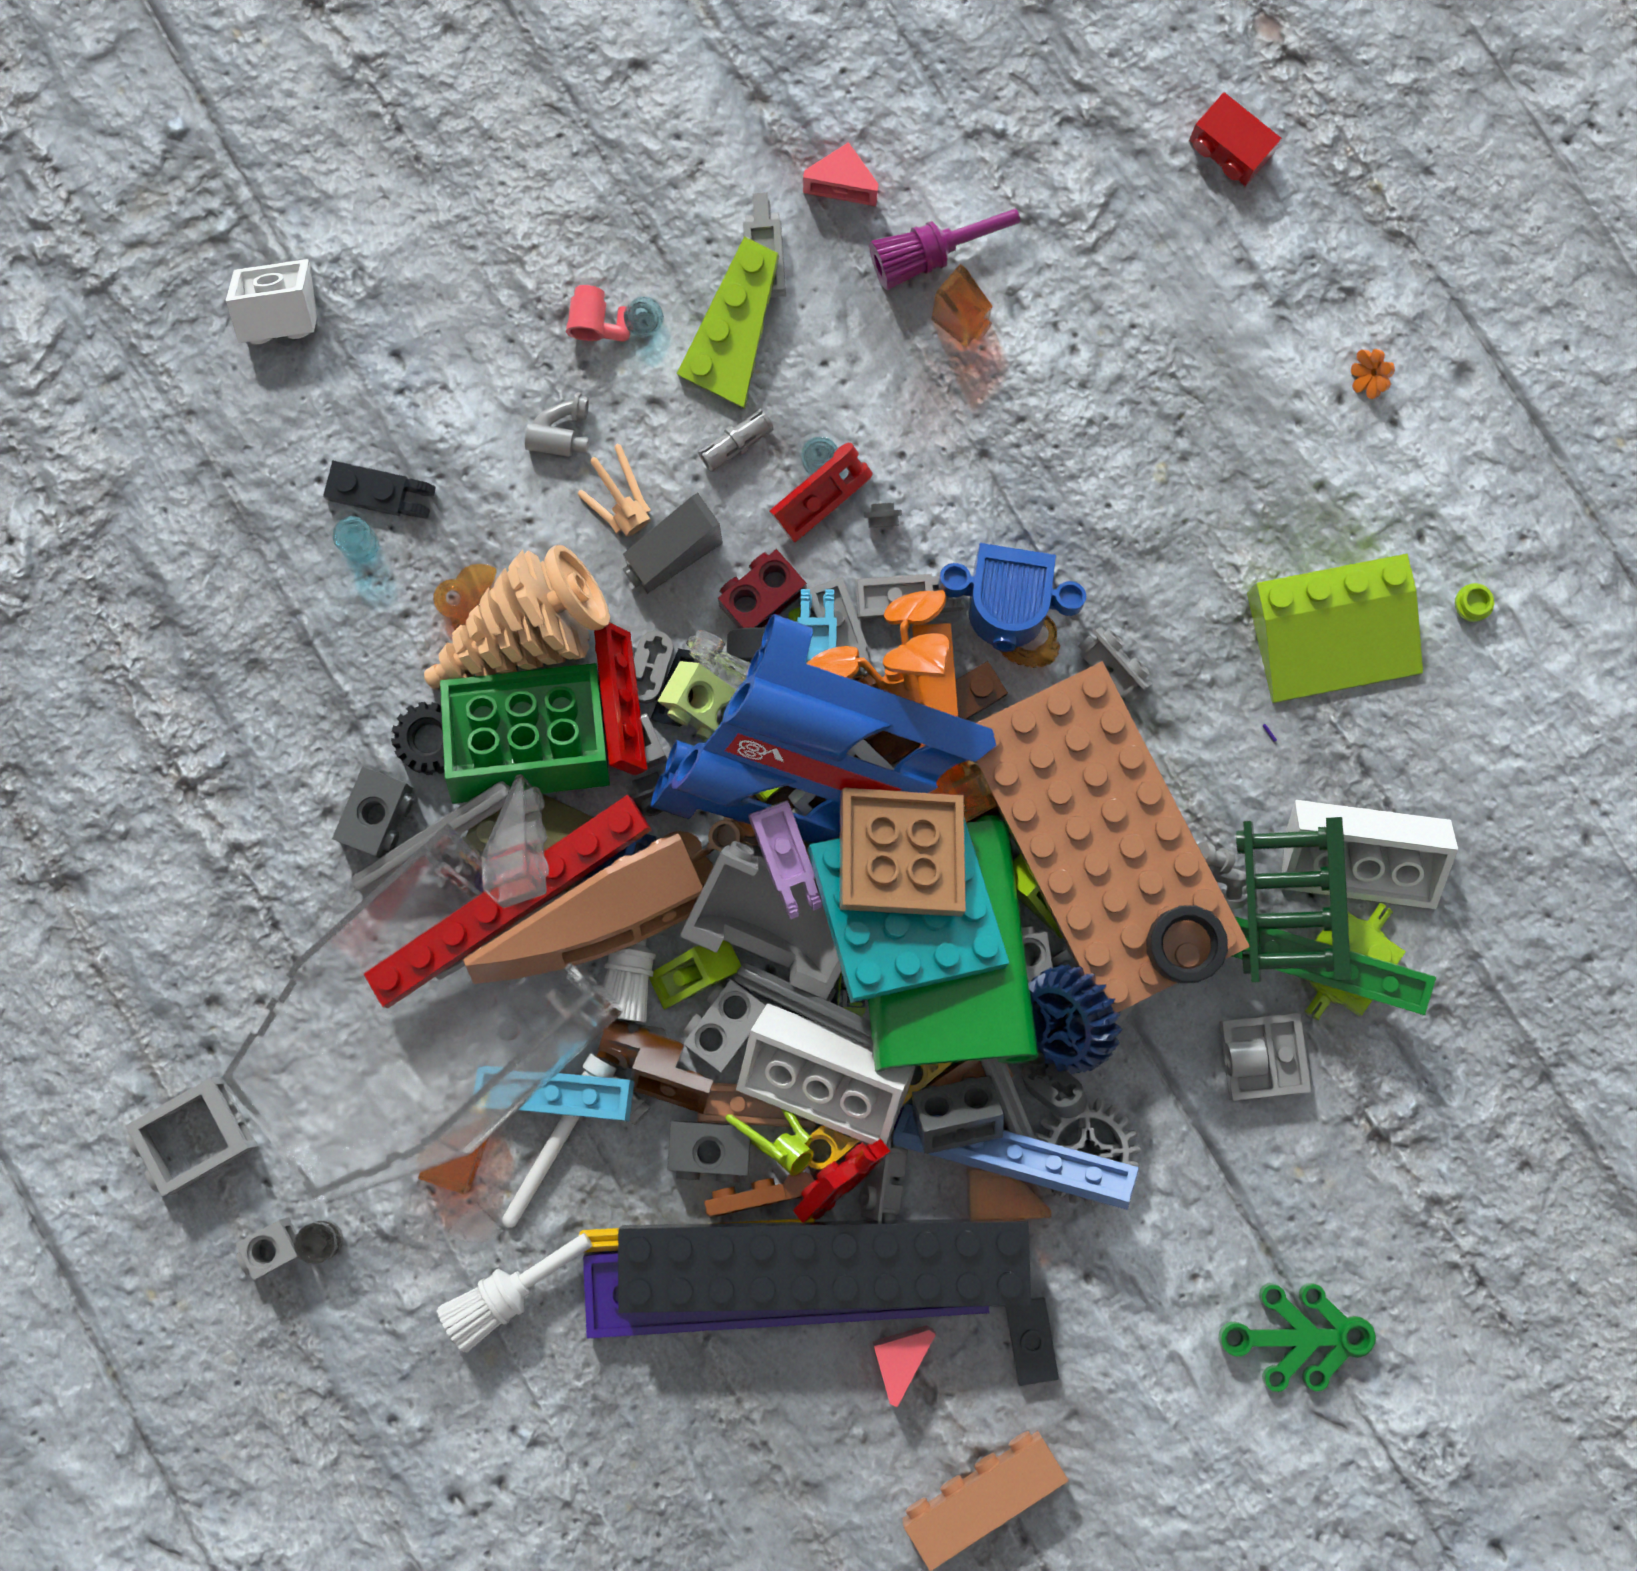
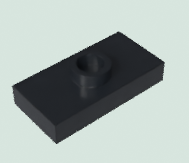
(1032, 1342)

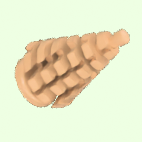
(527, 619)

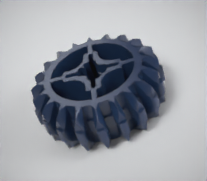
(1073, 1019)

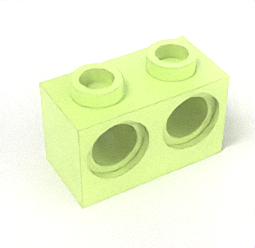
(709, 697)

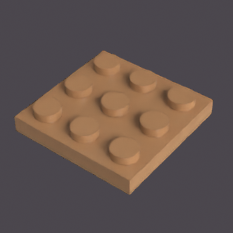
(902, 852)

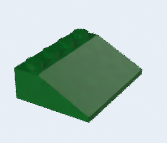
(526, 725)

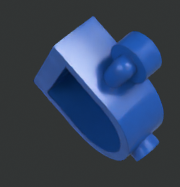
(1010, 594)

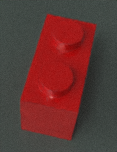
(1234, 139)

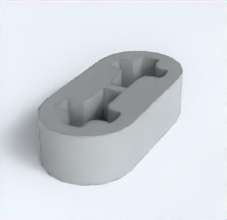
(659, 668)

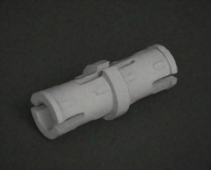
(735, 440)

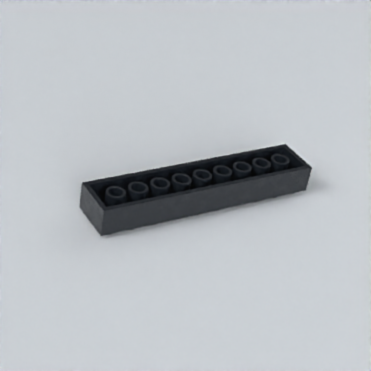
(823, 1265)

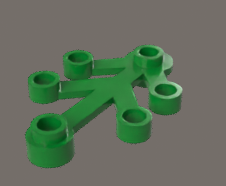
(1304, 1337)

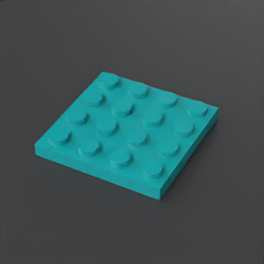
(905, 950)

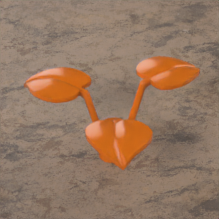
(918, 656)

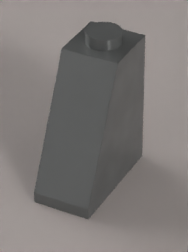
(673, 544)

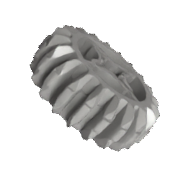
(1086, 1132)

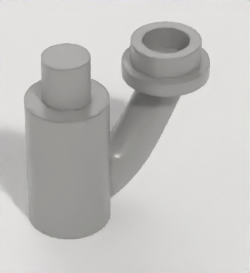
(558, 441)

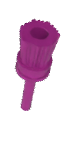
(928, 247)

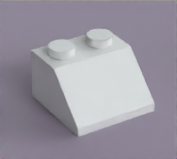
(272, 302)

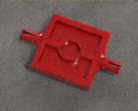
(839, 1179)

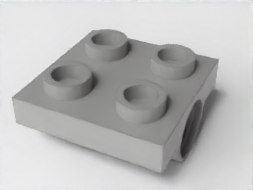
(1265, 1056)

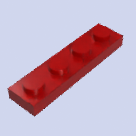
(620, 699)

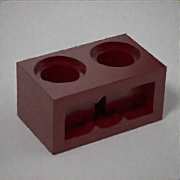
(768, 599)

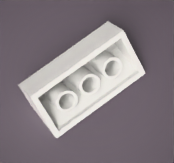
(1386, 853)
(821, 1076)

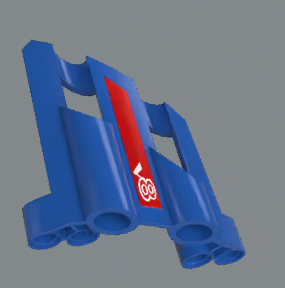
(795, 731)

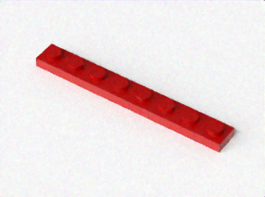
(485, 918)

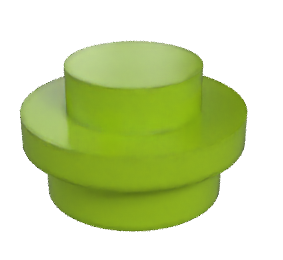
(1474, 602)

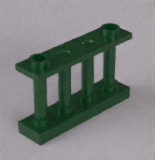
(1328, 878)

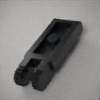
(375, 490)

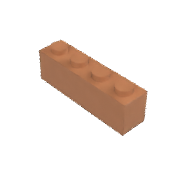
(983, 1499)

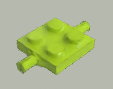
(1365, 939)

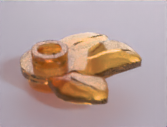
(470, 586)

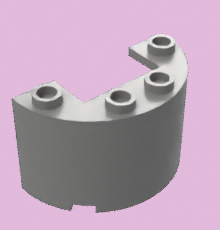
(748, 912)

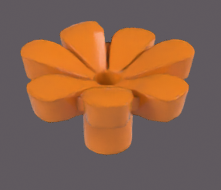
(1372, 373)

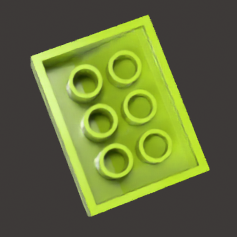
(1337, 627)

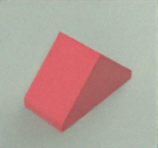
(841, 177)
(900, 1358)

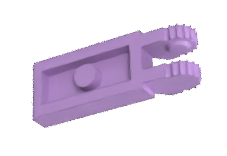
(785, 855)

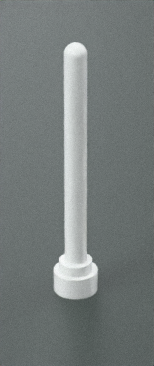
(593, 1066)

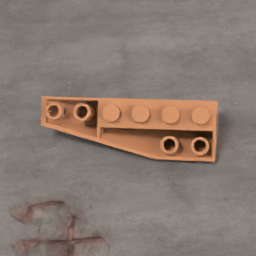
(598, 917)

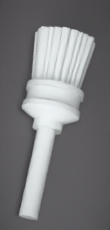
(628, 979)
(500, 1297)

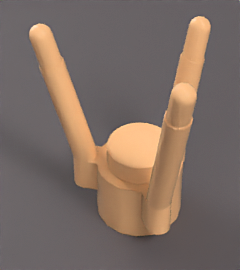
(629, 514)

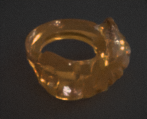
(1041, 656)

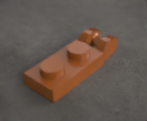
(762, 1194)

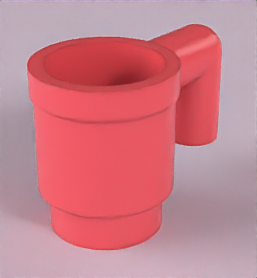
(588, 317)

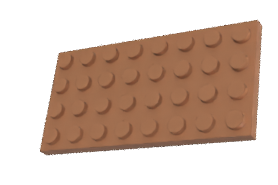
(1101, 833)

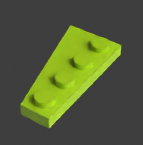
(730, 333)

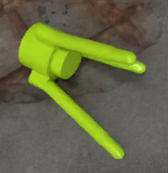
(788, 1150)

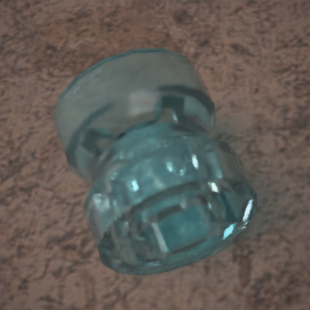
(360, 546)

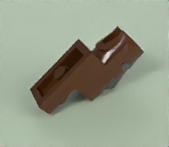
(654, 1064)

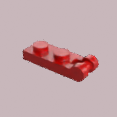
(821, 492)

